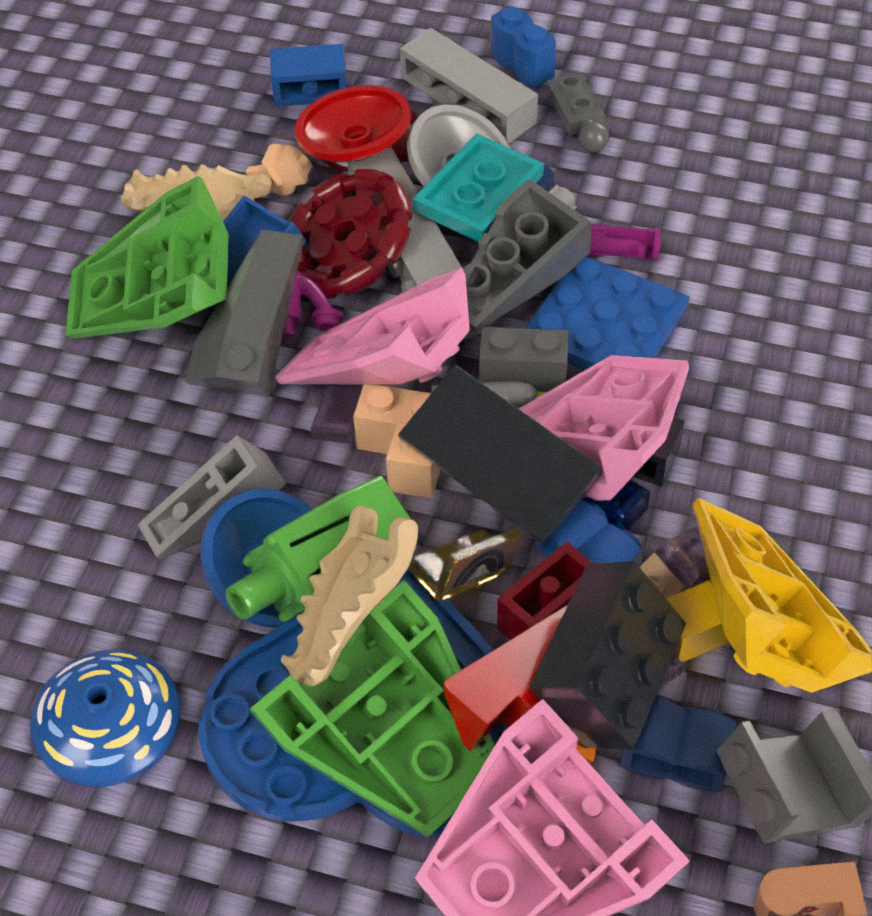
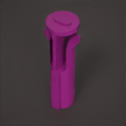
(625, 242)

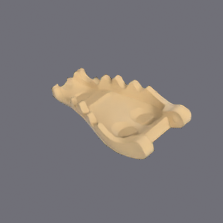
(223, 185)
(350, 586)

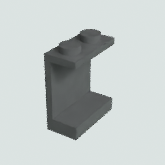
(800, 781)

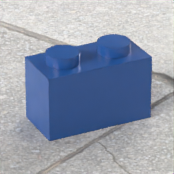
(306, 73)

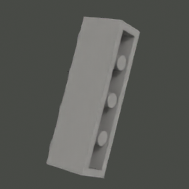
(465, 80)

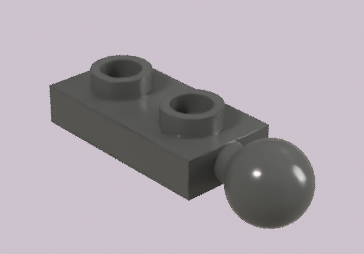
(579, 111)

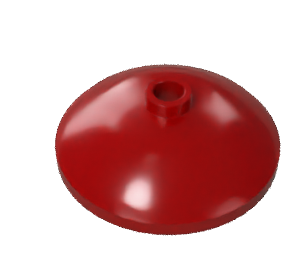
(353, 123)

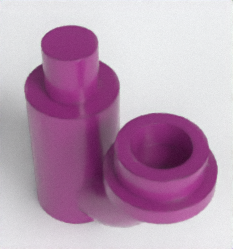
(324, 317)

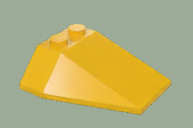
(773, 609)

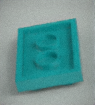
(474, 186)

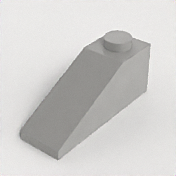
(185, 513)

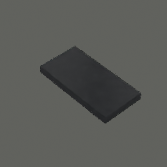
(500, 454)

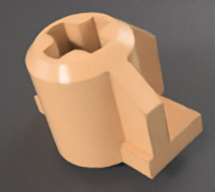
(285, 167)

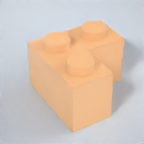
(377, 422)

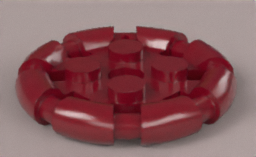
(380, 223)

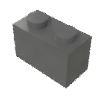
(524, 356)

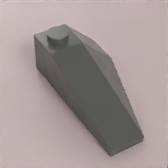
(524, 252)
(245, 331)

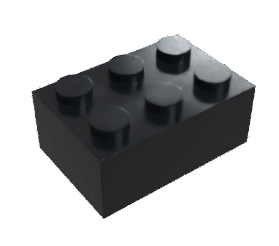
(609, 655)

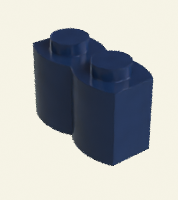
(681, 745)

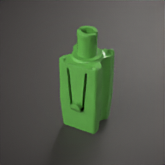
(293, 552)

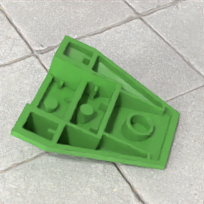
(154, 268)
(383, 717)

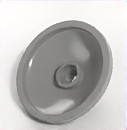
(441, 134)

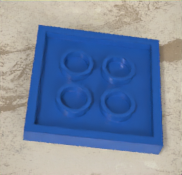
(610, 313)

